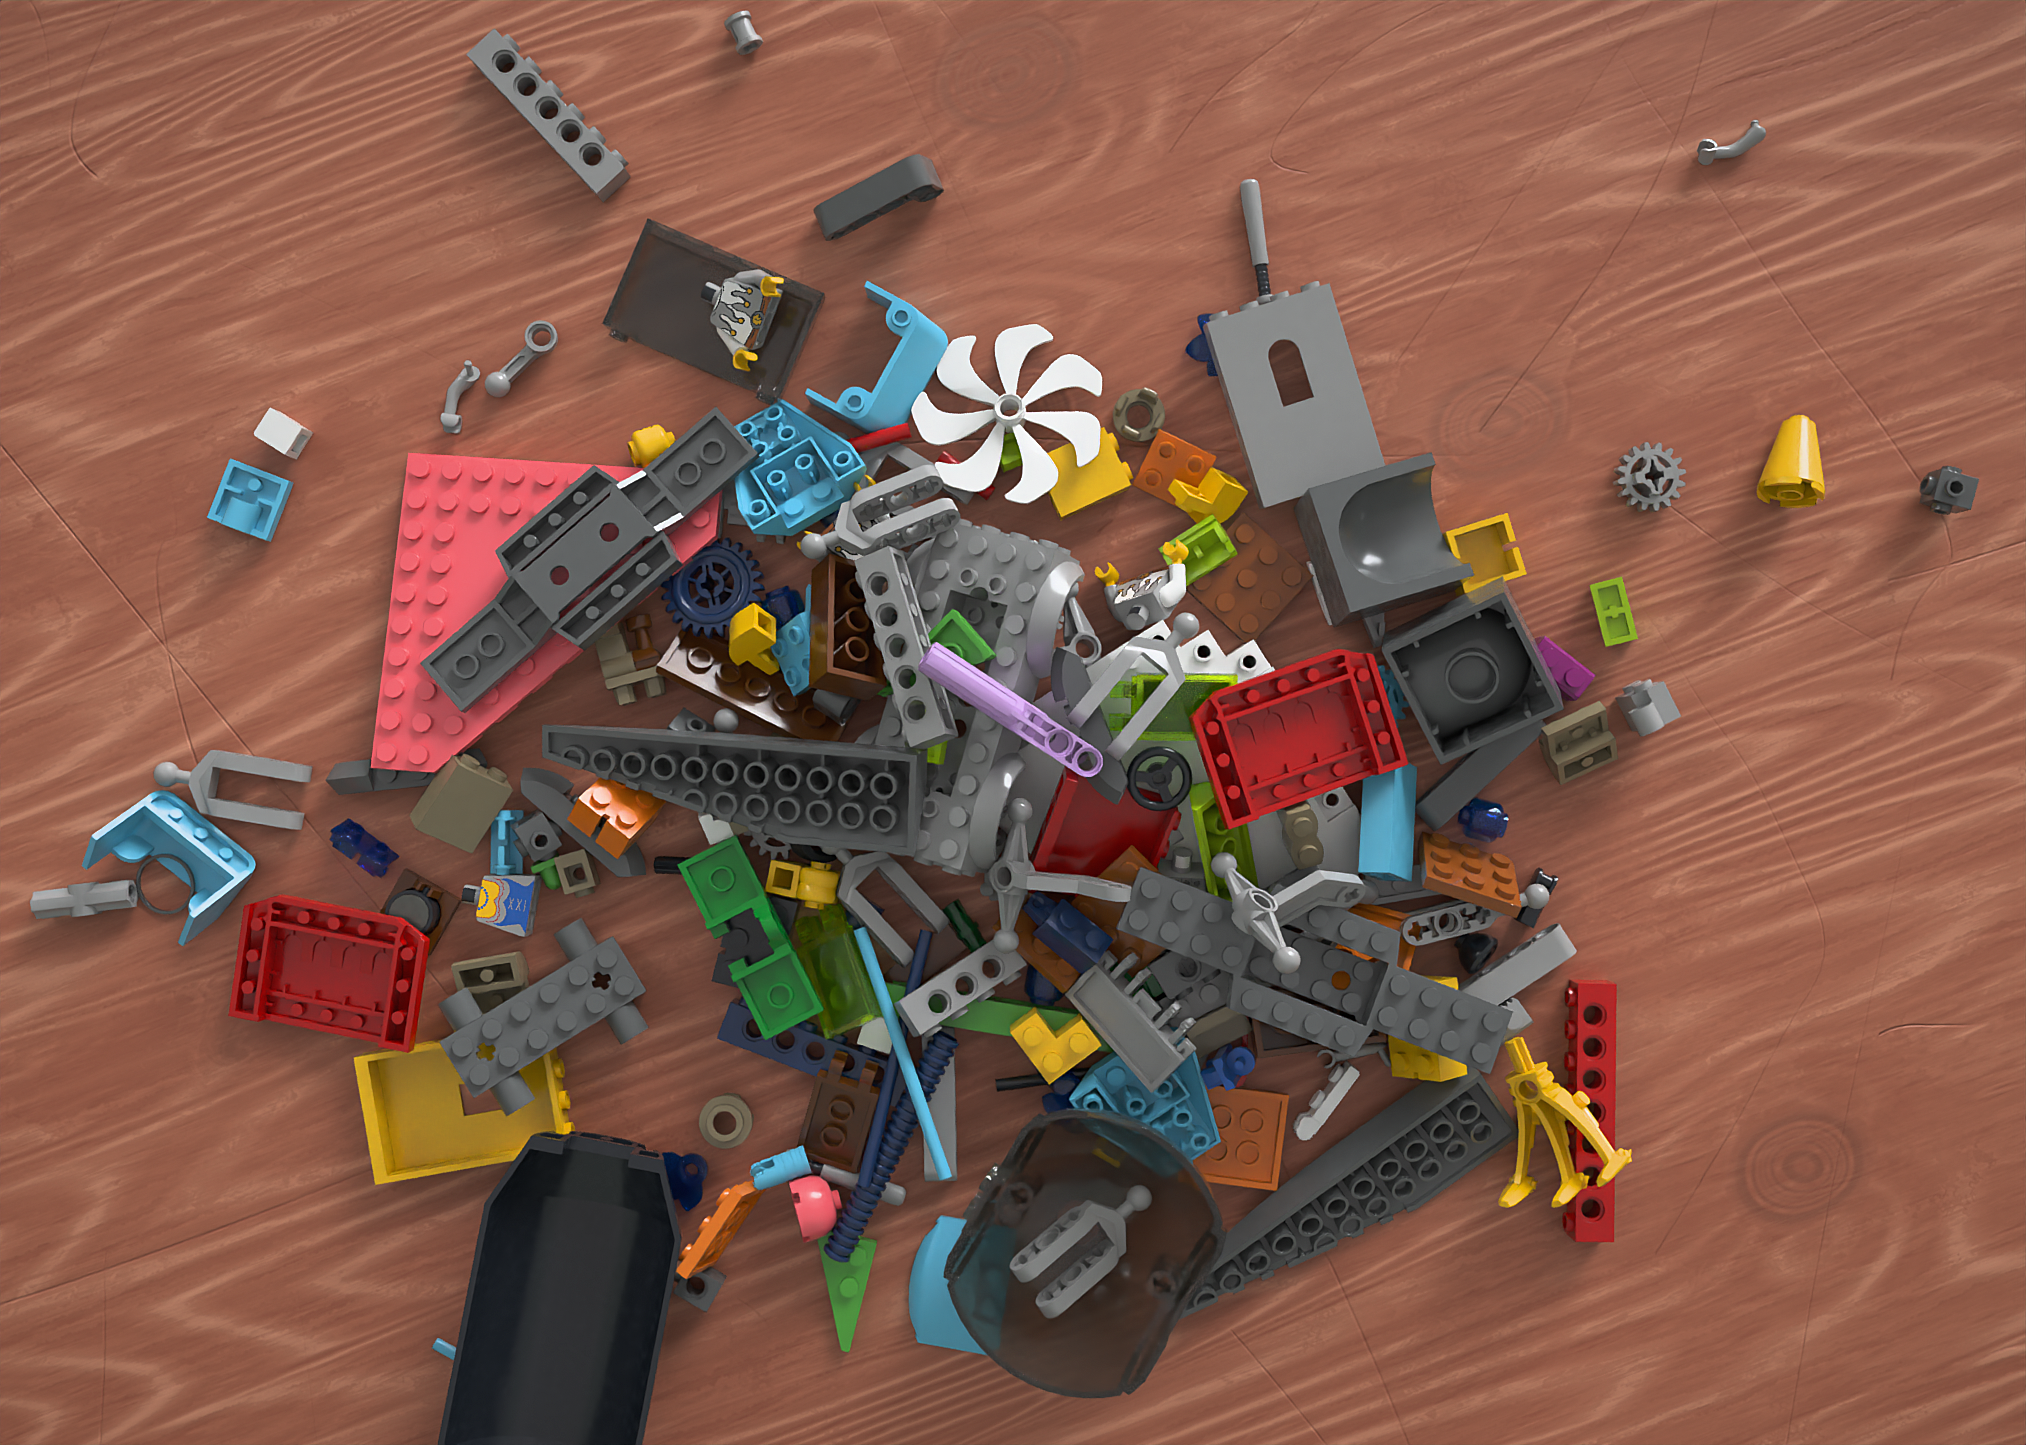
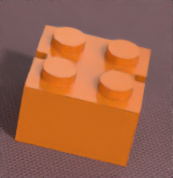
(626, 811)

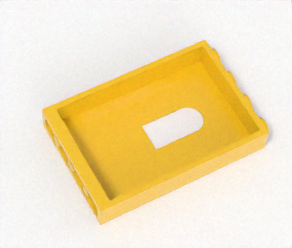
(419, 1117)

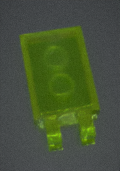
(1173, 720)
(837, 971)

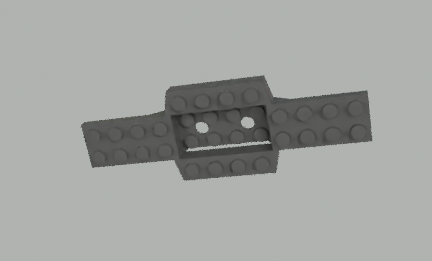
(570, 537)
(1377, 995)

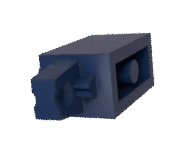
(1067, 931)

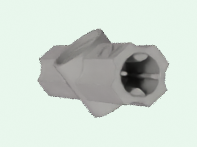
(84, 899)

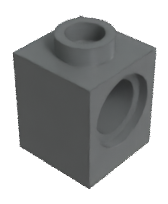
(702, 1297)

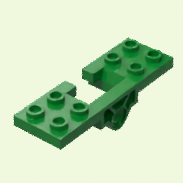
(777, 986)

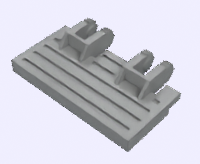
(1128, 1021)

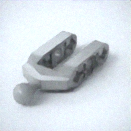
(875, 459)
(941, 512)
(1163, 657)
(204, 782)
(855, 870)
(1535, 896)
(1093, 1264)

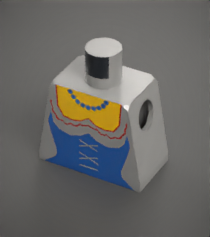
(506, 901)

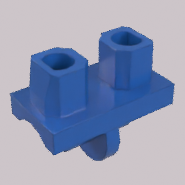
(1228, 1067)

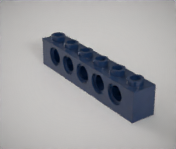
(737, 1032)

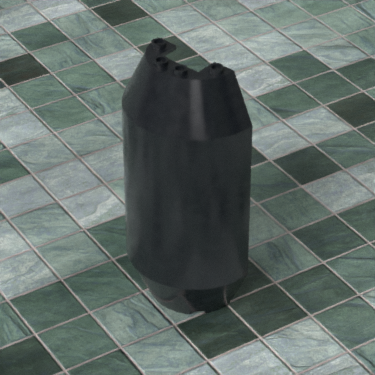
(566, 1297)

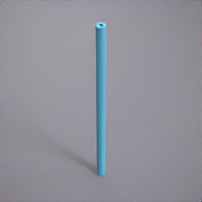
(902, 1053)

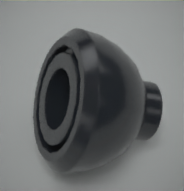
(1475, 950)

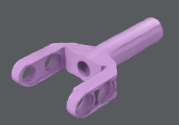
(1006, 708)

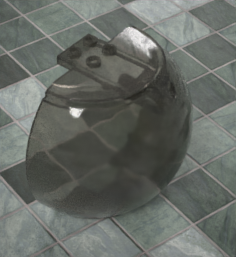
(1122, 1322)

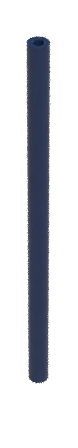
(892, 1067)

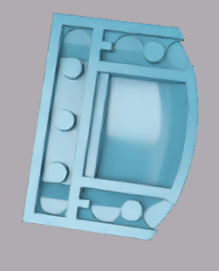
(929, 1298)

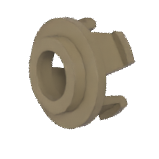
(1142, 397)
(731, 1103)

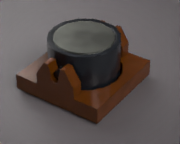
(417, 903)

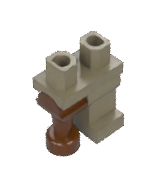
(629, 668)

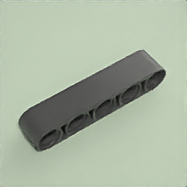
(1472, 775)

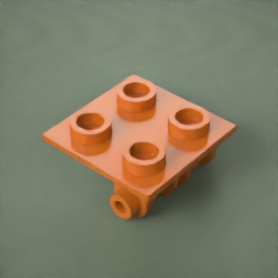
(1170, 460)

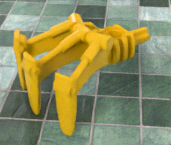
(1552, 1107)

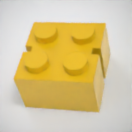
(1482, 548)

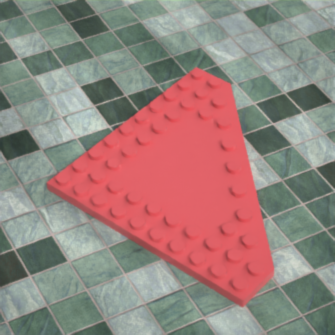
(449, 571)

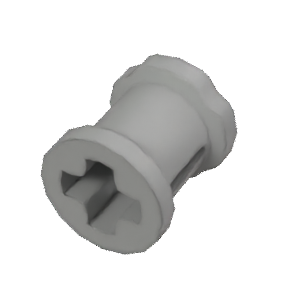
(743, 32)

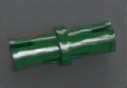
(964, 926)

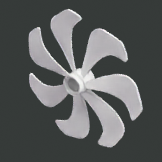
(981, 469)

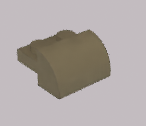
(1578, 743)
(492, 978)

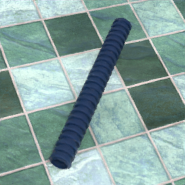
(891, 1147)

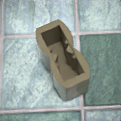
(1300, 834)

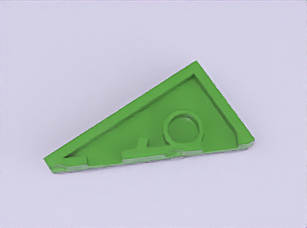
(958, 637)
(847, 1285)

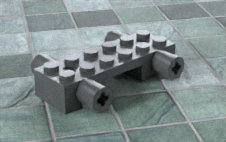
(542, 1017)

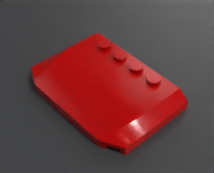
(1296, 734)
(330, 970)

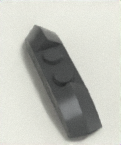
(1072, 683)
(359, 778)
(552, 796)

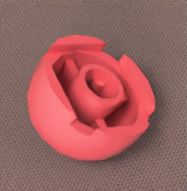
(814, 1206)

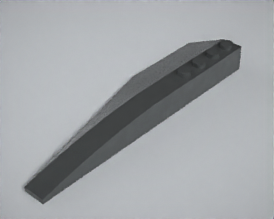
(770, 784)
(1365, 1179)

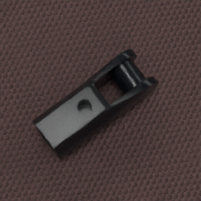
(1529, 915)

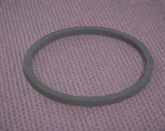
(140, 893)

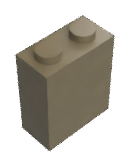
(461, 802)

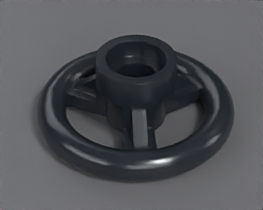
(1166, 768)

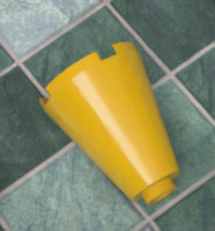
(1794, 466)

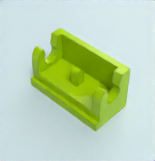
(1207, 548)
(1613, 611)

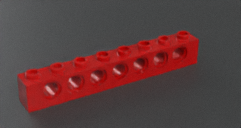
(1601, 994)

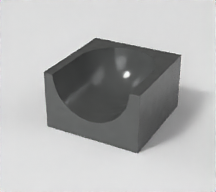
(1378, 541)
(1471, 671)

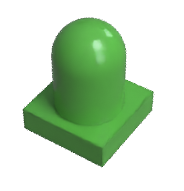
(548, 872)

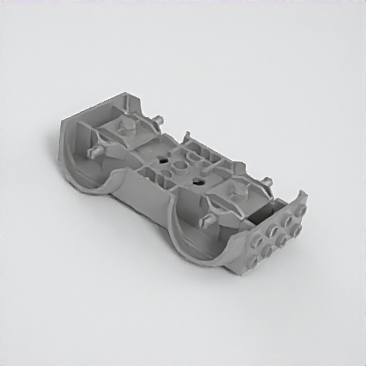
(1014, 601)

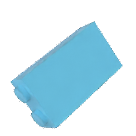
(1388, 825)

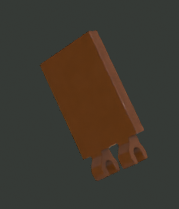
(839, 1115)

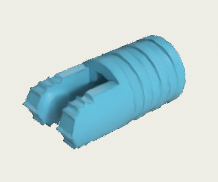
(780, 1168)

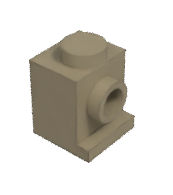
(567, 867)

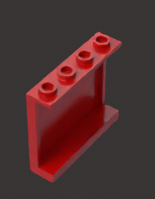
(1089, 832)

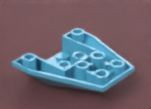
(799, 473)
(1176, 1108)

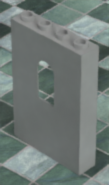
(1307, 440)

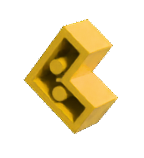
(1054, 1051)

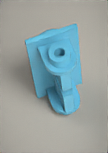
(504, 854)

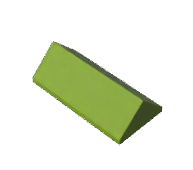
(1216, 839)

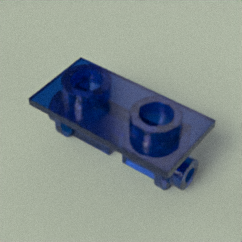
(352, 838)

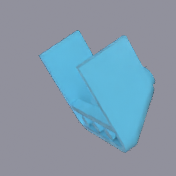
(904, 375)
(170, 826)

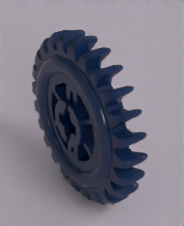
(719, 614)

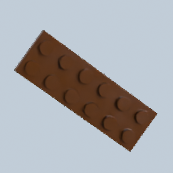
(747, 690)

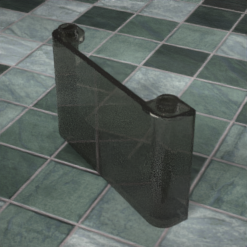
(663, 310)

